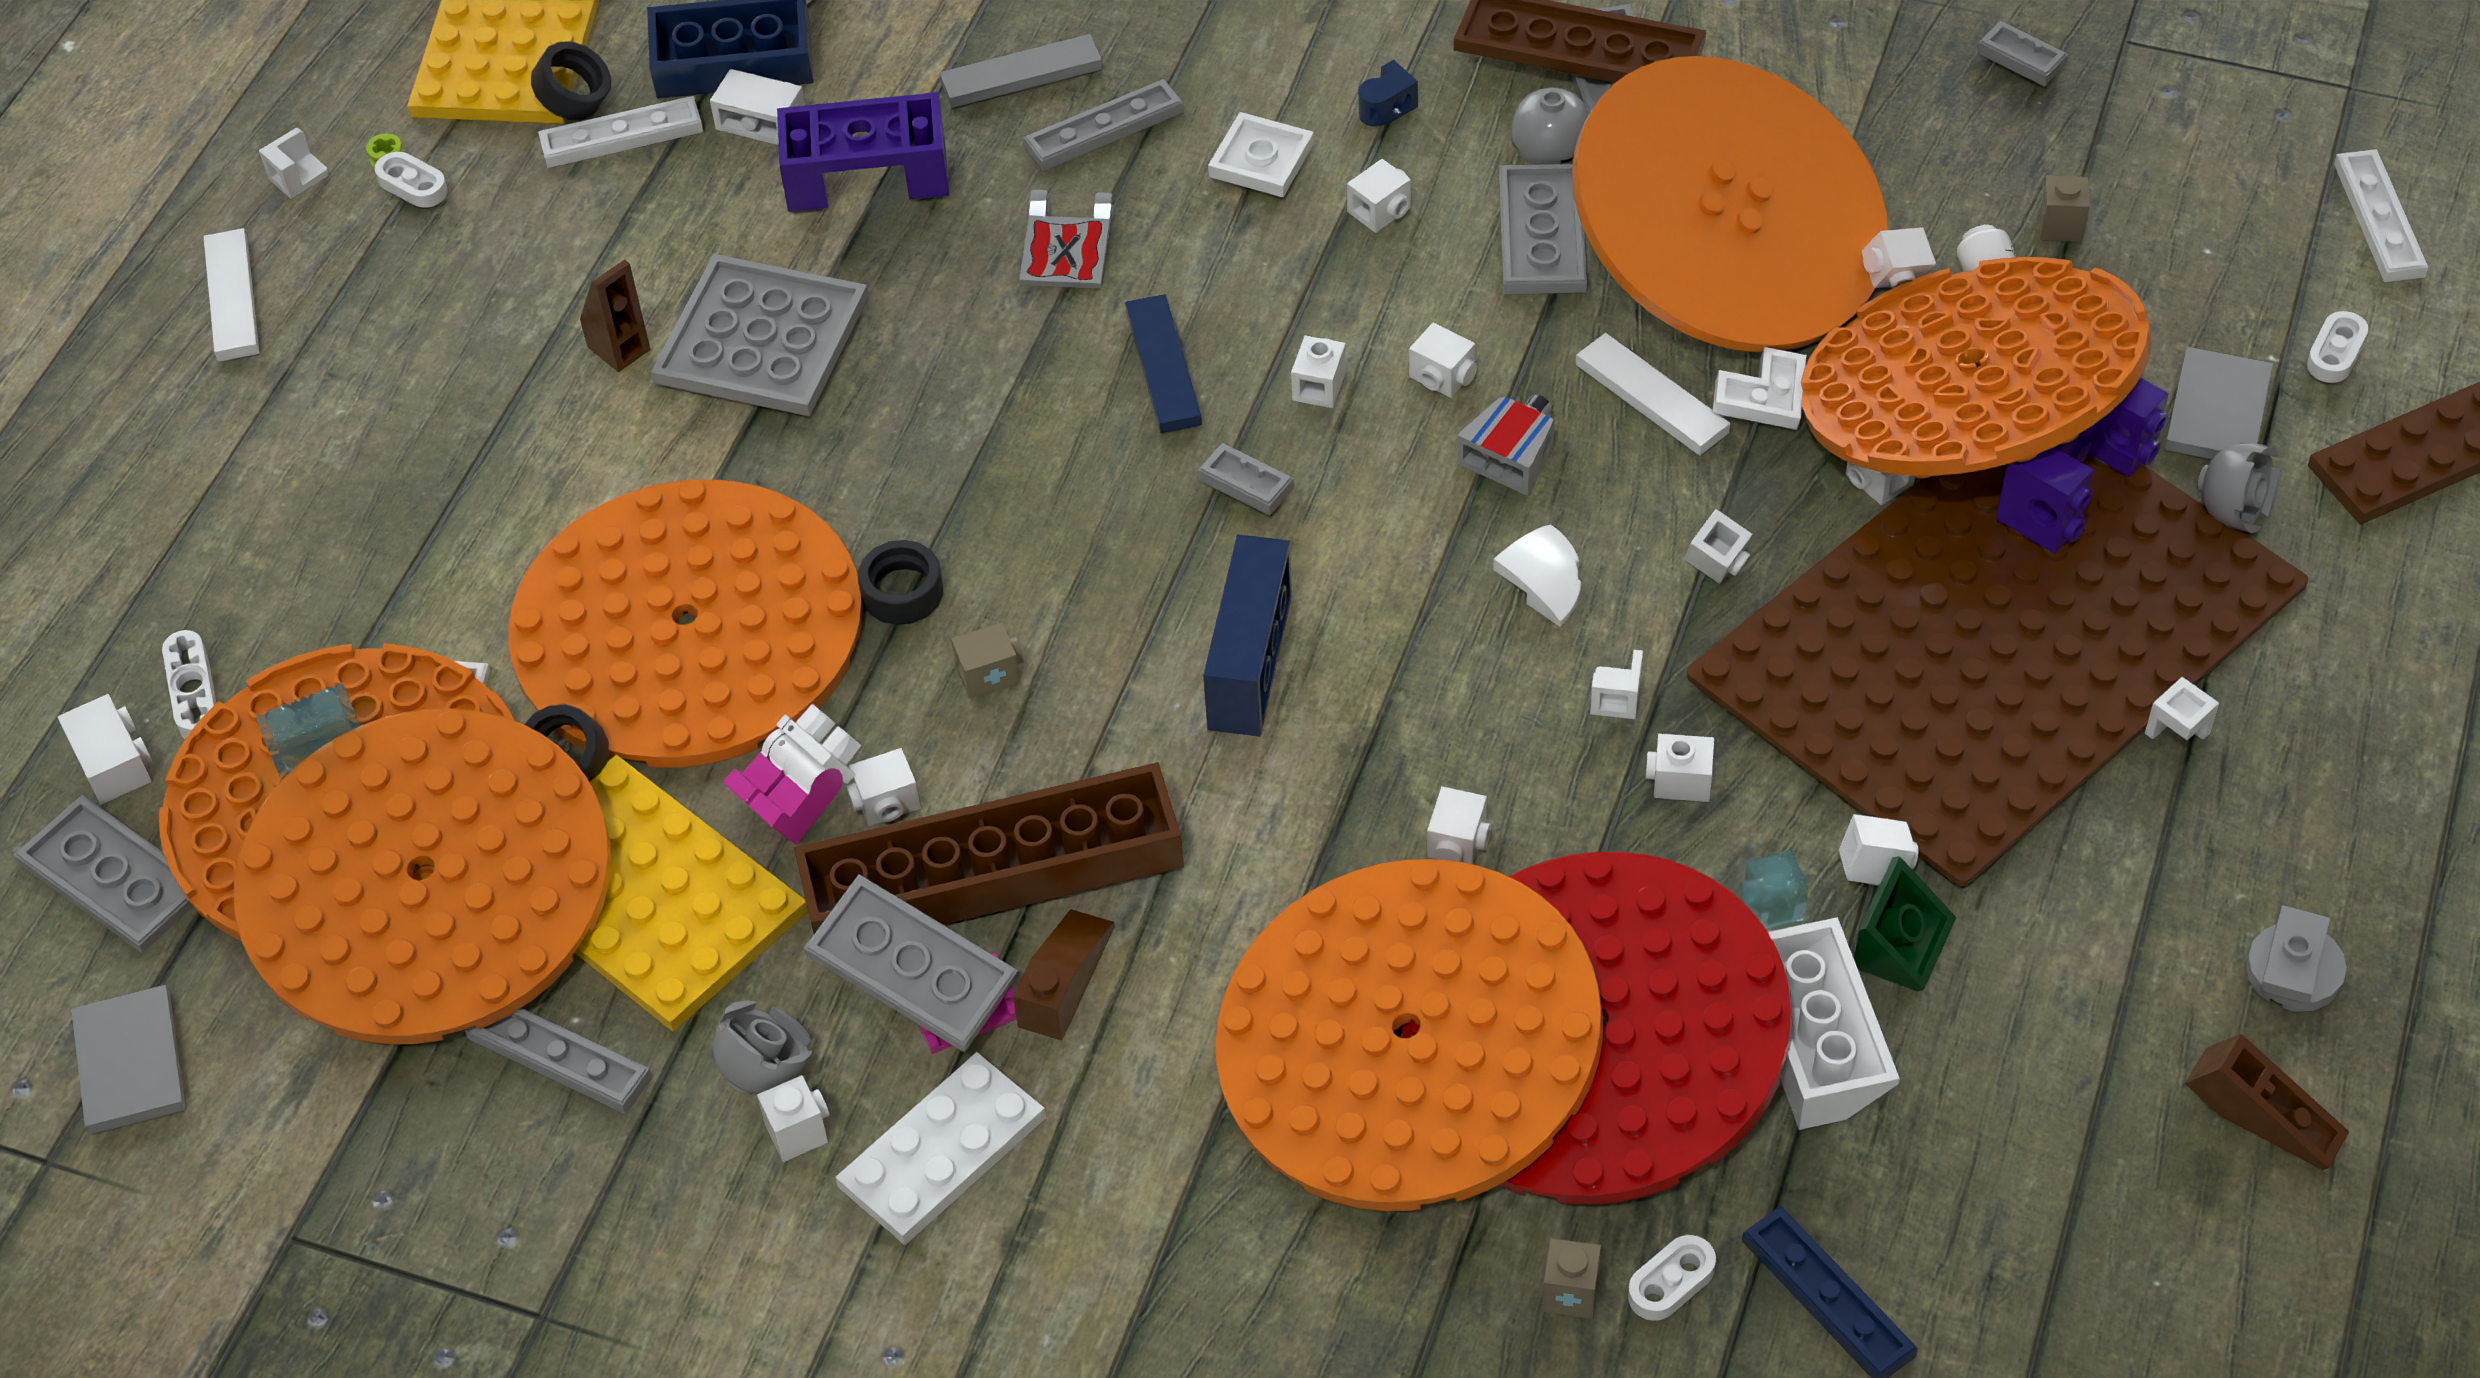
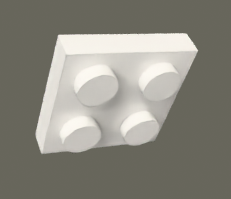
(1261, 154)

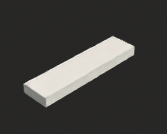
(620, 131)
(2380, 216)
(231, 295)
(1652, 394)

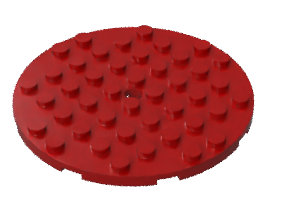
(1689, 1033)

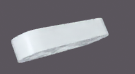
(178, 674)

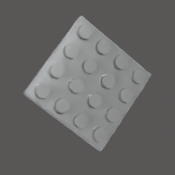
(760, 334)

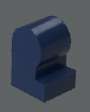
(1388, 96)

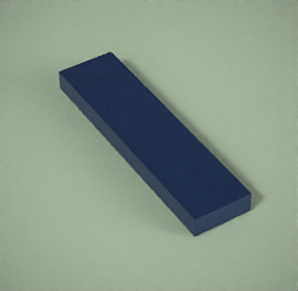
(1163, 363)
(1829, 1294)

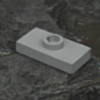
(2022, 53)
(1246, 479)
(2295, 954)

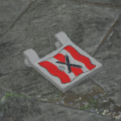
(1065, 248)

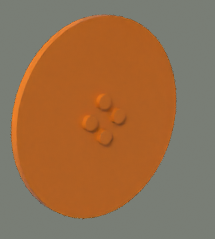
(1728, 203)

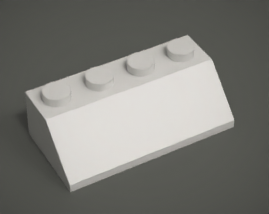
(1836, 1046)

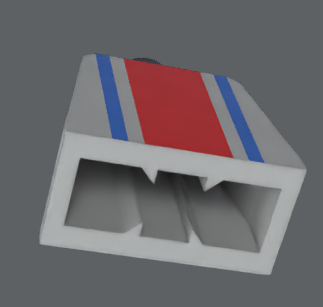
(1509, 442)

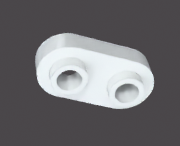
(411, 179)
(2337, 346)
(1669, 1280)

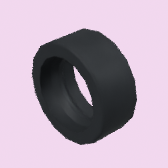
(558, 98)
(905, 607)
(597, 744)

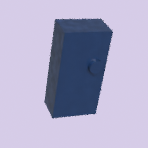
(701, 41)
(1248, 635)

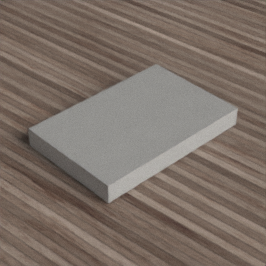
(2217, 403)
(128, 1059)

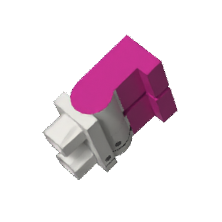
(796, 773)

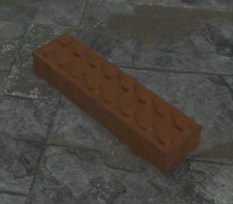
(1005, 849)

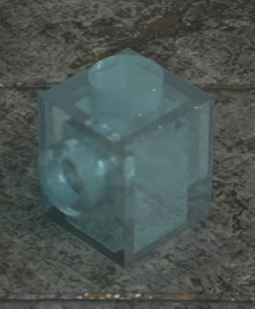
(1775, 889)

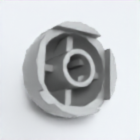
(1548, 125)
(2240, 485)
(759, 1047)

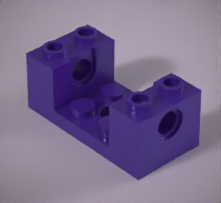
(821, 141)
(2051, 491)

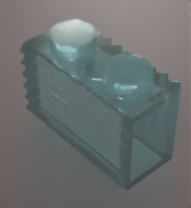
(305, 726)

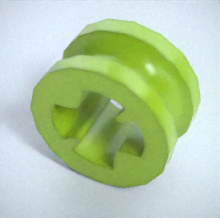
(380, 144)

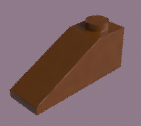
(614, 318)
(1060, 974)
(2264, 1100)

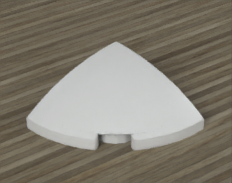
(1544, 568)

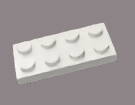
(940, 1148)

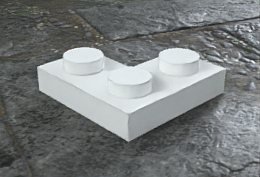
(1768, 399)

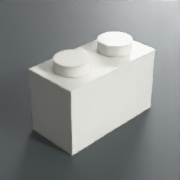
(749, 105)
(105, 748)

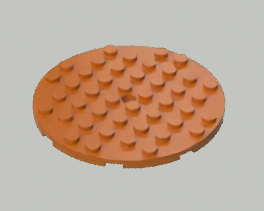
(1905, 382)
(768, 634)
(228, 772)
(405, 959)
(1427, 1117)

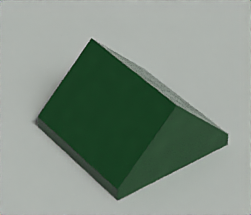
(1903, 929)

